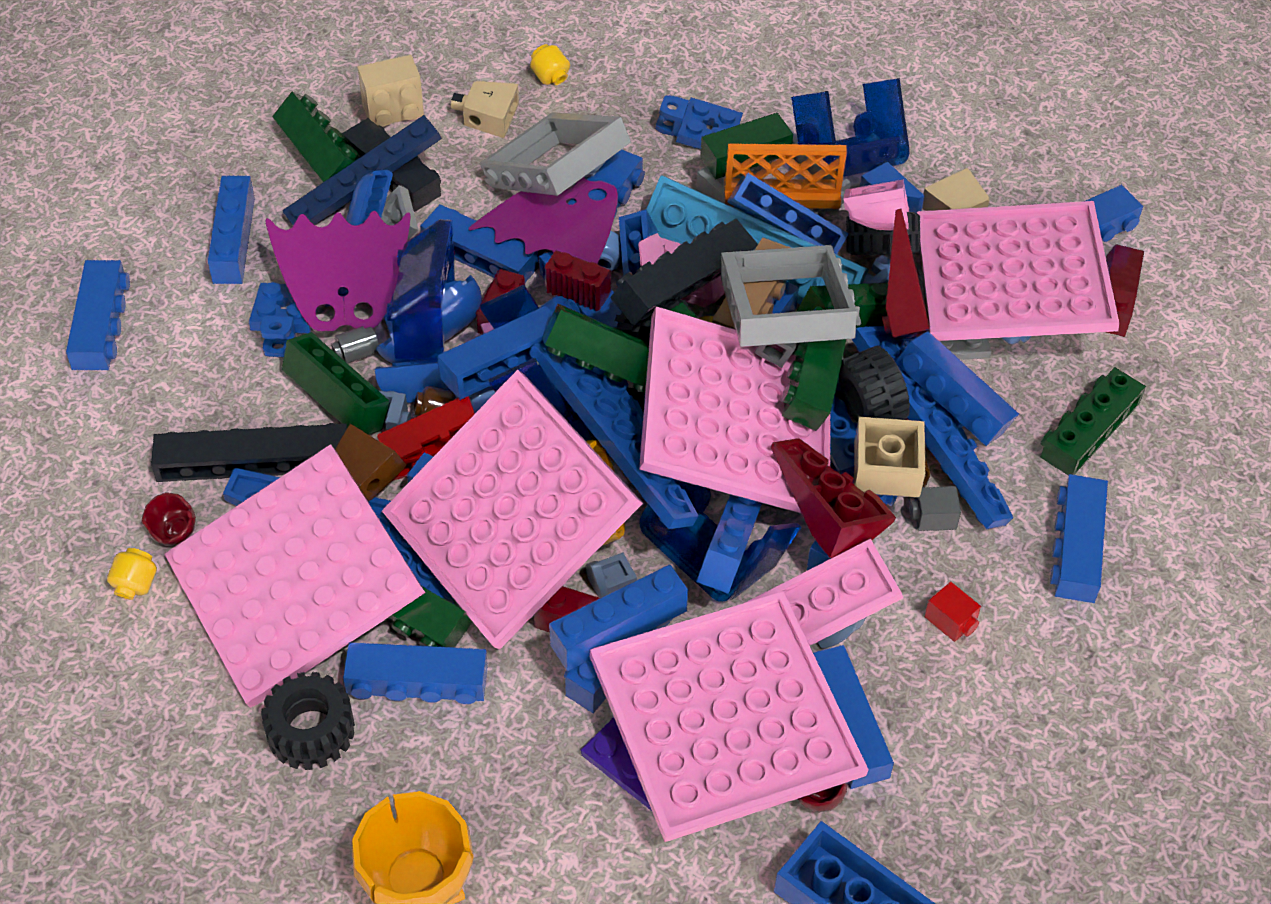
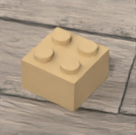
(391, 90)
(889, 456)

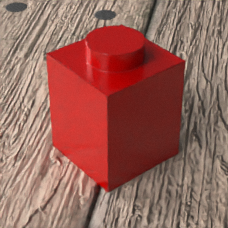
(953, 612)

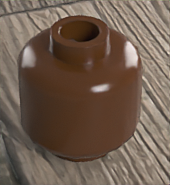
(431, 398)

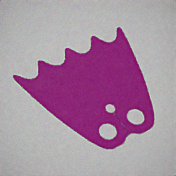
(552, 224)
(340, 255)

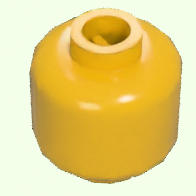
(550, 64)
(132, 573)

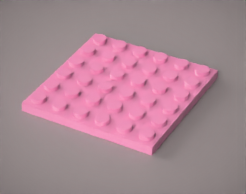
(1015, 271)
(717, 411)
(510, 509)
(292, 575)
(726, 715)

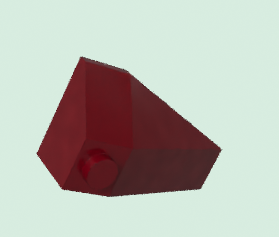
(1124, 272)
(904, 297)
(830, 503)

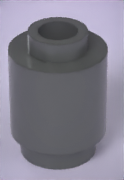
(355, 344)

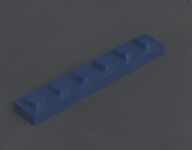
(386, 156)

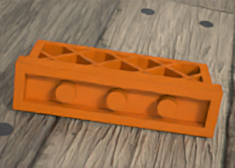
(808, 192)

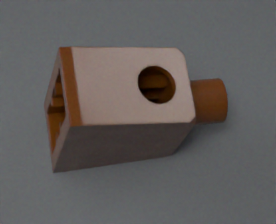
(368, 461)

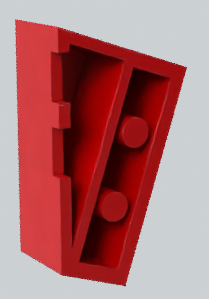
(427, 432)

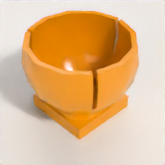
(413, 857)

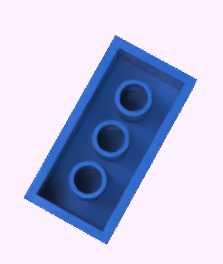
(838, 872)

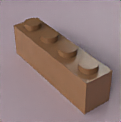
(760, 294)

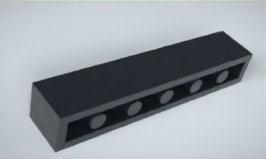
(679, 273)
(259, 450)

